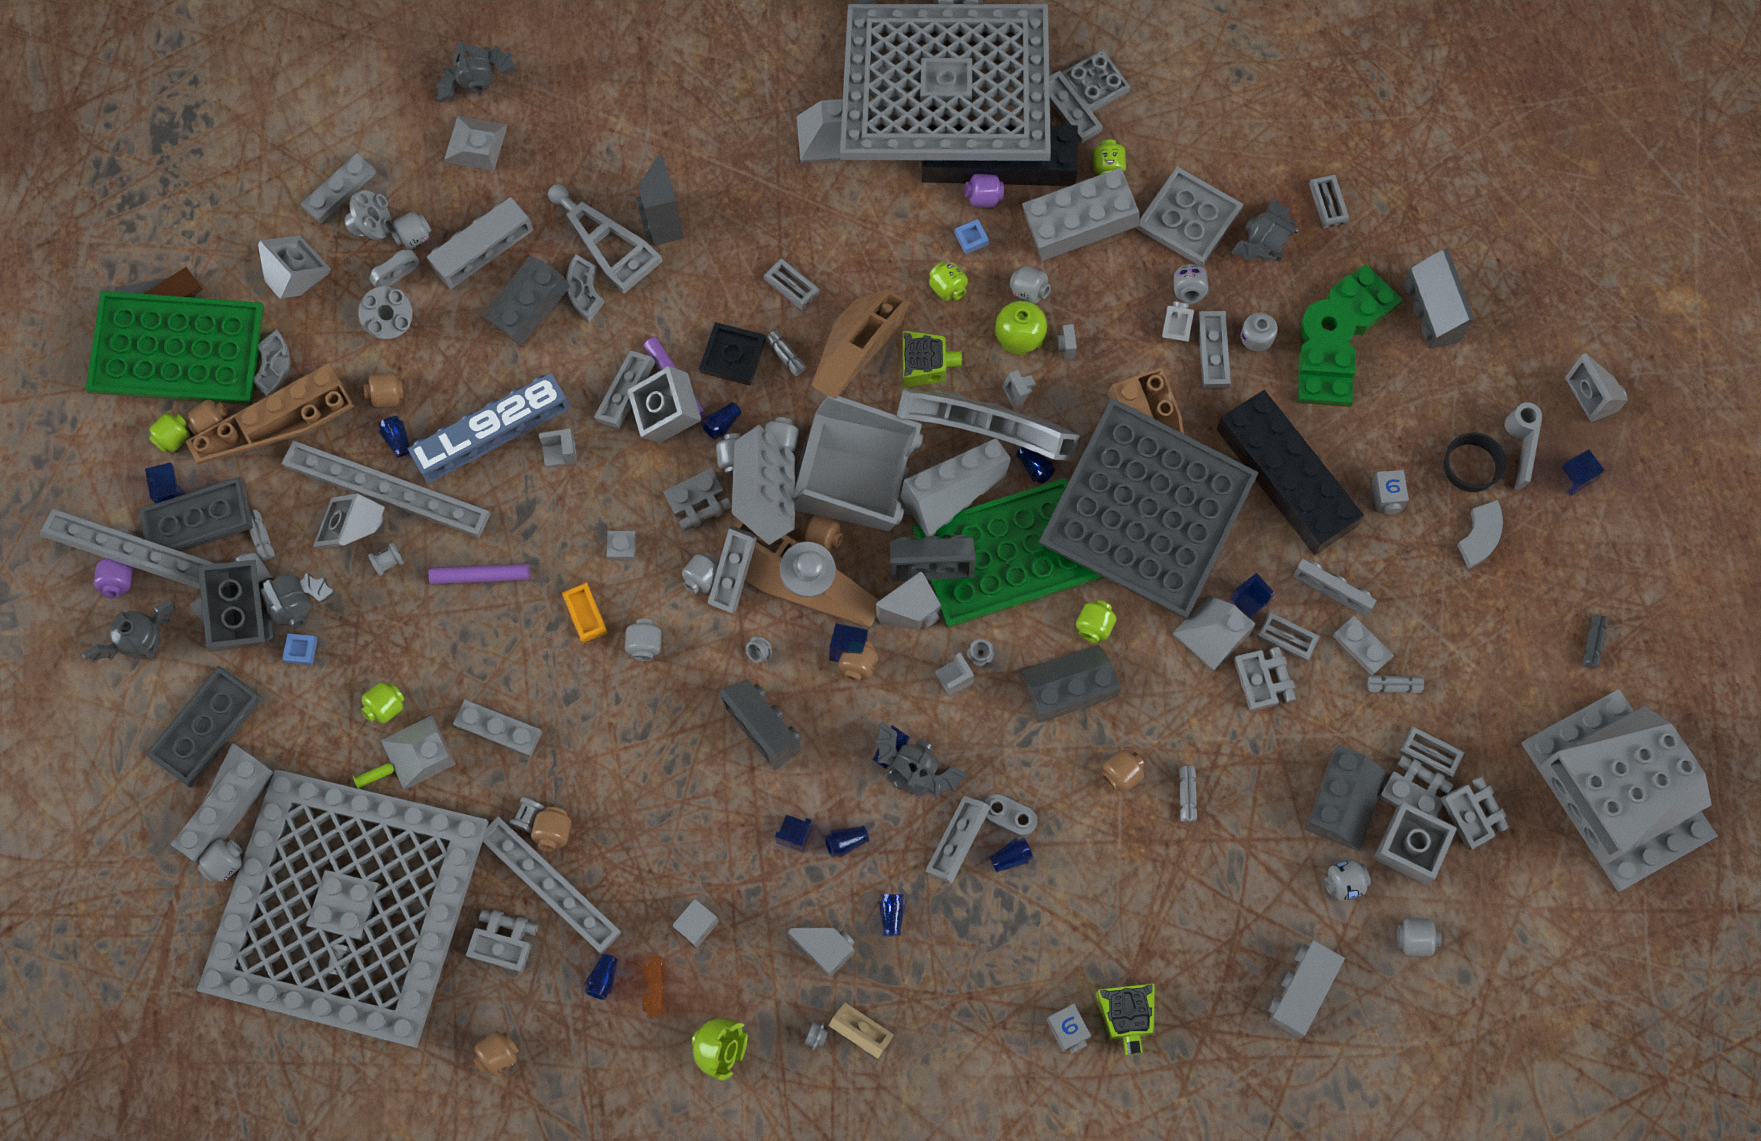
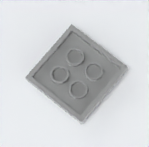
(1189, 216)

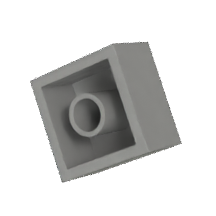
(664, 404)
(1415, 843)

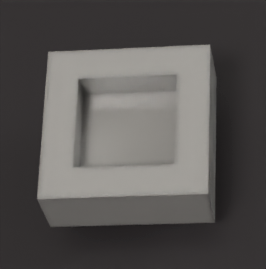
(1067, 342)
(621, 545)

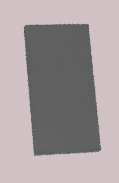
(198, 516)
(204, 726)

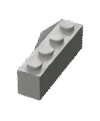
(952, 485)
(227, 801)

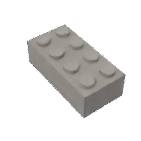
(1081, 214)
(764, 485)

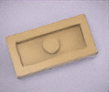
(861, 1030)

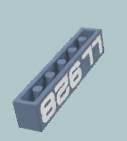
(489, 427)

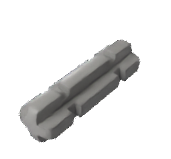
(785, 353)
(260, 537)
(1395, 684)
(1188, 793)

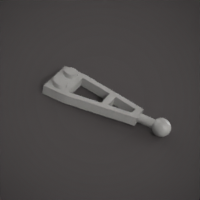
(632, 266)

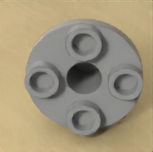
(369, 216)
(385, 312)
(807, 569)

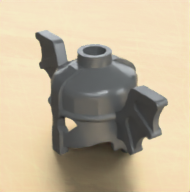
(475, 71)
(1267, 234)
(289, 601)
(134, 634)
(914, 765)

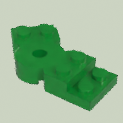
(1327, 356)

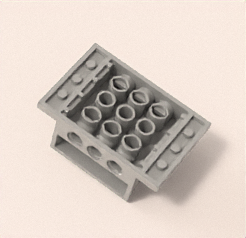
(1625, 786)

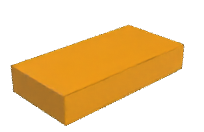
(584, 612)

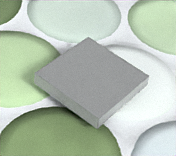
(1097, 80)

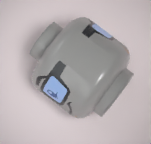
(1347, 880)

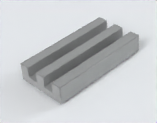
(1334, 219)
(807, 297)
(1294, 651)
(1448, 772)

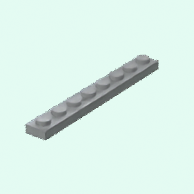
(386, 489)

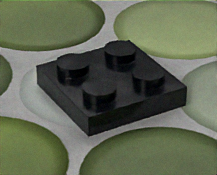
(732, 353)

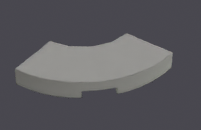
(581, 291)
(274, 364)
(1484, 534)

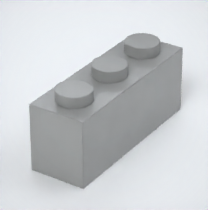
(1305, 988)

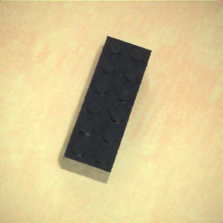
(1058, 171)
(1290, 472)

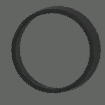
(1484, 442)

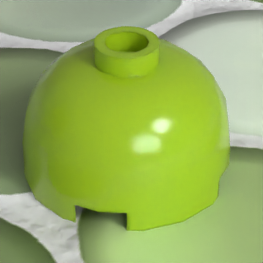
(1021, 327)
(718, 1046)

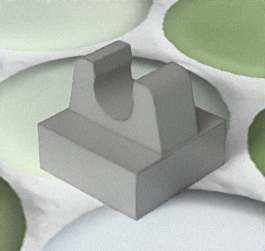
(1018, 388)

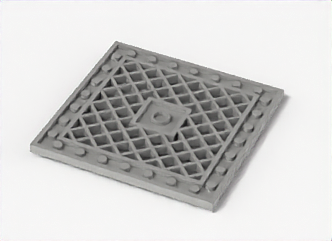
(946, 82)
(344, 907)

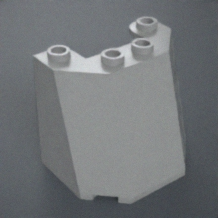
(855, 464)

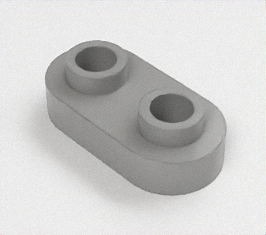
(394, 269)
(1008, 817)

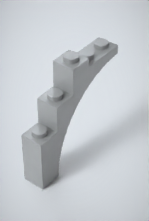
(991, 420)

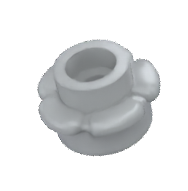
(984, 646)
(758, 649)
(816, 1035)

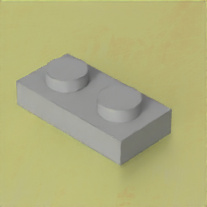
(1362, 645)

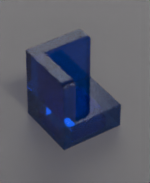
(1582, 471)
(162, 483)
(1252, 595)
(847, 640)
(794, 833)

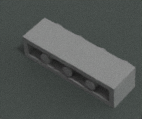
(480, 243)

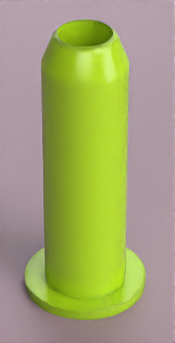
(373, 775)

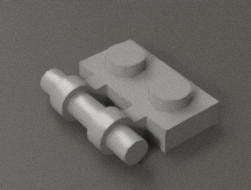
(694, 493)
(1257, 682)
(1402, 789)
(1468, 816)
(499, 949)

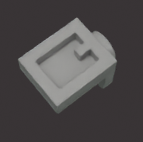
(1178, 321)

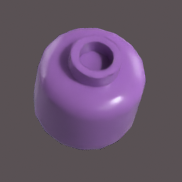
(984, 190)
(112, 578)

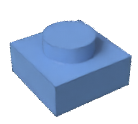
(971, 236)
(300, 649)

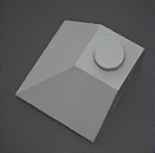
(820, 132)
(475, 143)
(290, 265)
(1595, 388)
(348, 520)
(910, 605)
(1214, 631)
(418, 752)

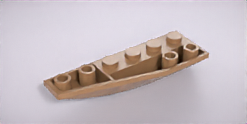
(857, 338)
(1151, 396)
(276, 417)
(841, 600)

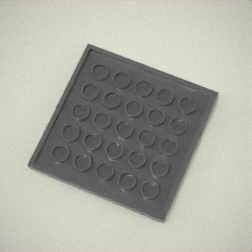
(1148, 508)

